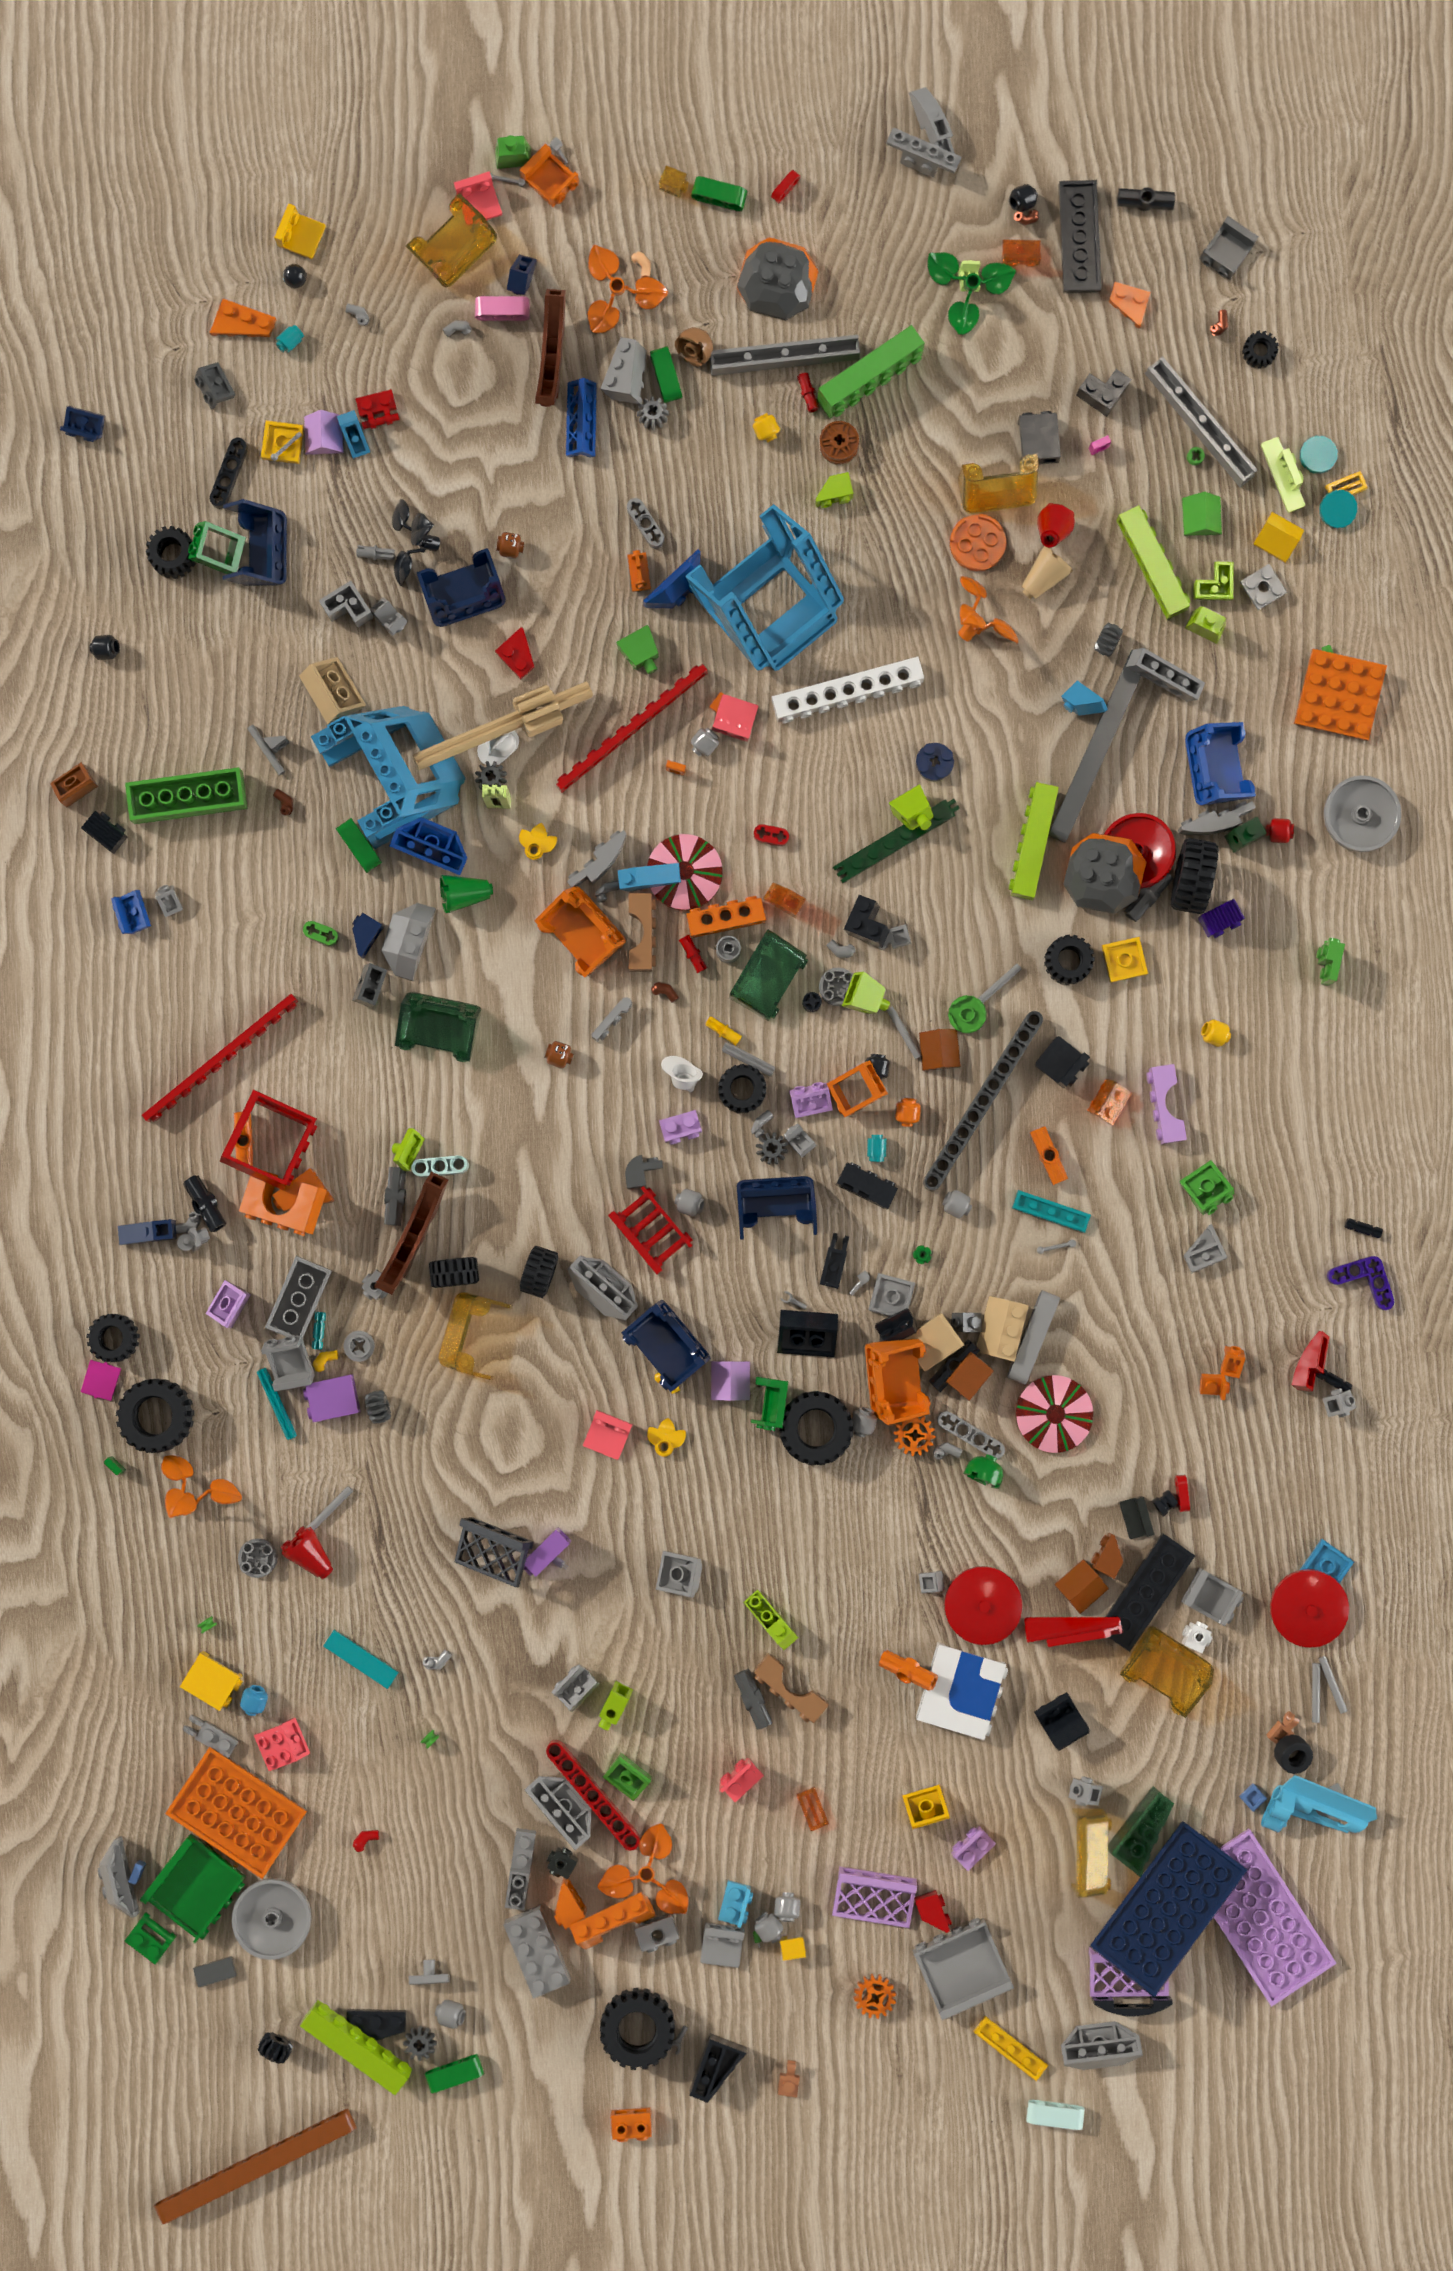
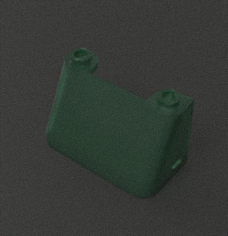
(768, 975)
(438, 1024)

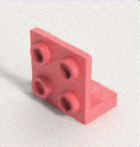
(481, 194)
(735, 718)
(607, 1435)
(282, 1744)
(740, 1780)

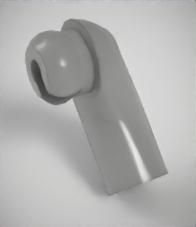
(360, 313)
(841, 951)
(434, 1663)

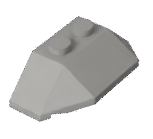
(407, 939)
(603, 1287)
(562, 1808)
(115, 1876)
(1100, 2046)

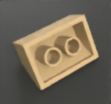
(331, 689)
(1002, 1328)

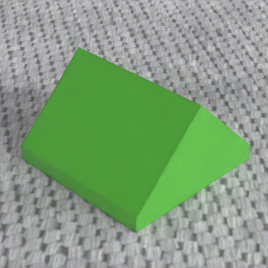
(1202, 514)
(627, 1777)

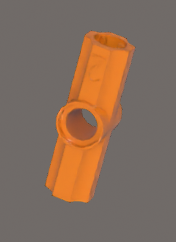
(1043, 1143)
(244, 1153)
(908, 1670)

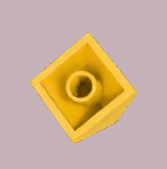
(1278, 537)
(926, 1806)

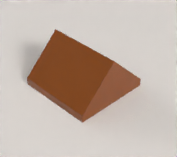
(73, 785)
(939, 1049)
(969, 1376)
(1081, 1586)

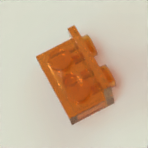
(1021, 252)

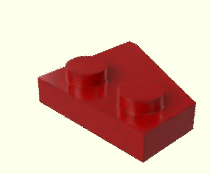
(516, 654)

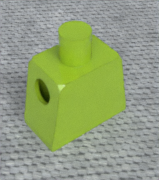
(1206, 624)
(912, 809)
(865, 994)
(614, 1705)

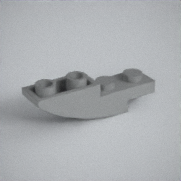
(932, 118)
(1210, 823)
(605, 857)
(520, 1869)

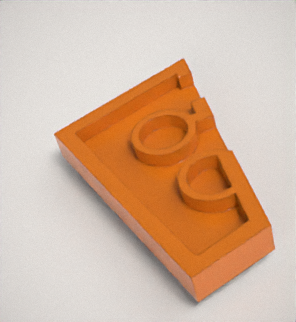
(240, 320)

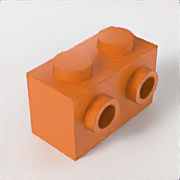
(631, 2124)

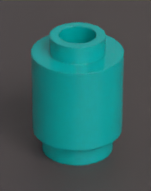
(289, 339)
(876, 1148)

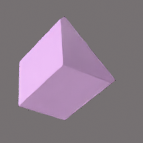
(323, 433)
(228, 1304)
(730, 1380)

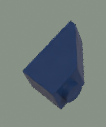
(521, 274)
(365, 933)

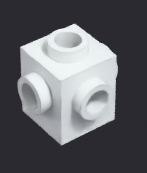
(1203, 1639)

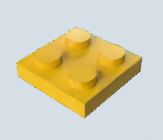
(276, 436)
(1124, 959)

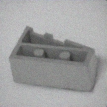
(625, 372)

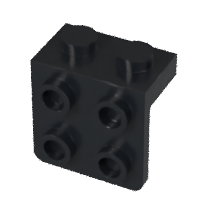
(1062, 1062)
(1062, 1721)

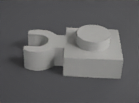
(897, 937)

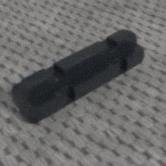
(1363, 1228)
(1334, 1380)

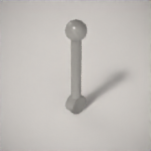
(521, 182)
(274, 456)
(1071, 1243)

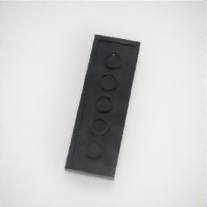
(1080, 236)
(1149, 1589)

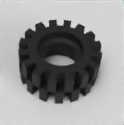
(1268, 341)

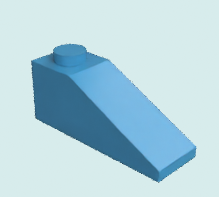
(648, 876)

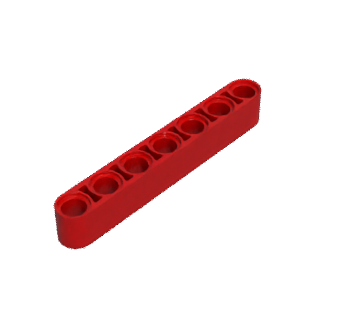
(594, 1804)

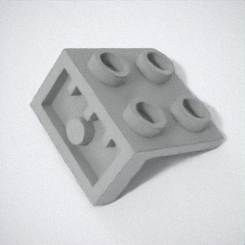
(722, 1945)

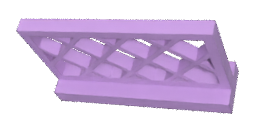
(875, 1880)
(1125, 1992)

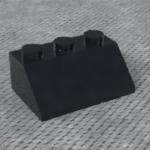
(807, 1333)

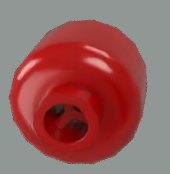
(1280, 830)

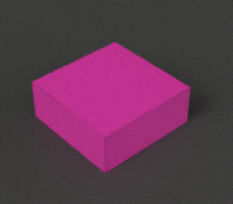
(1099, 445)

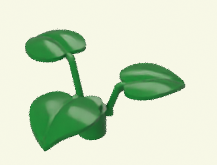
(963, 315)

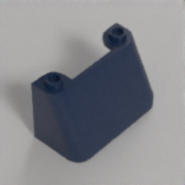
(462, 591)
(666, 1344)

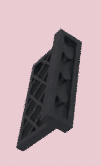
(497, 1535)

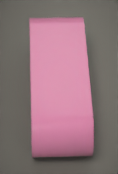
(502, 308)

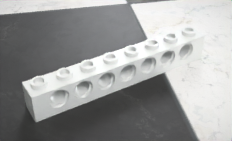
(910, 666)

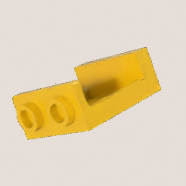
(211, 1681)

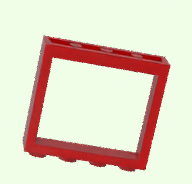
(284, 1110)

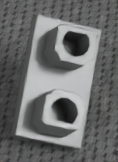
(193, 1239)

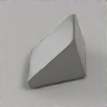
(276, 743)
(931, 1582)

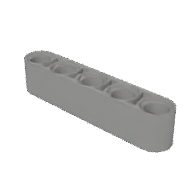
(1033, 1337)

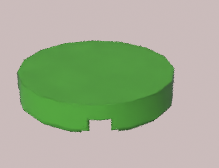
(967, 1014)

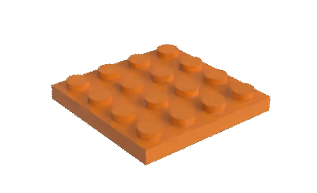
(1340, 694)

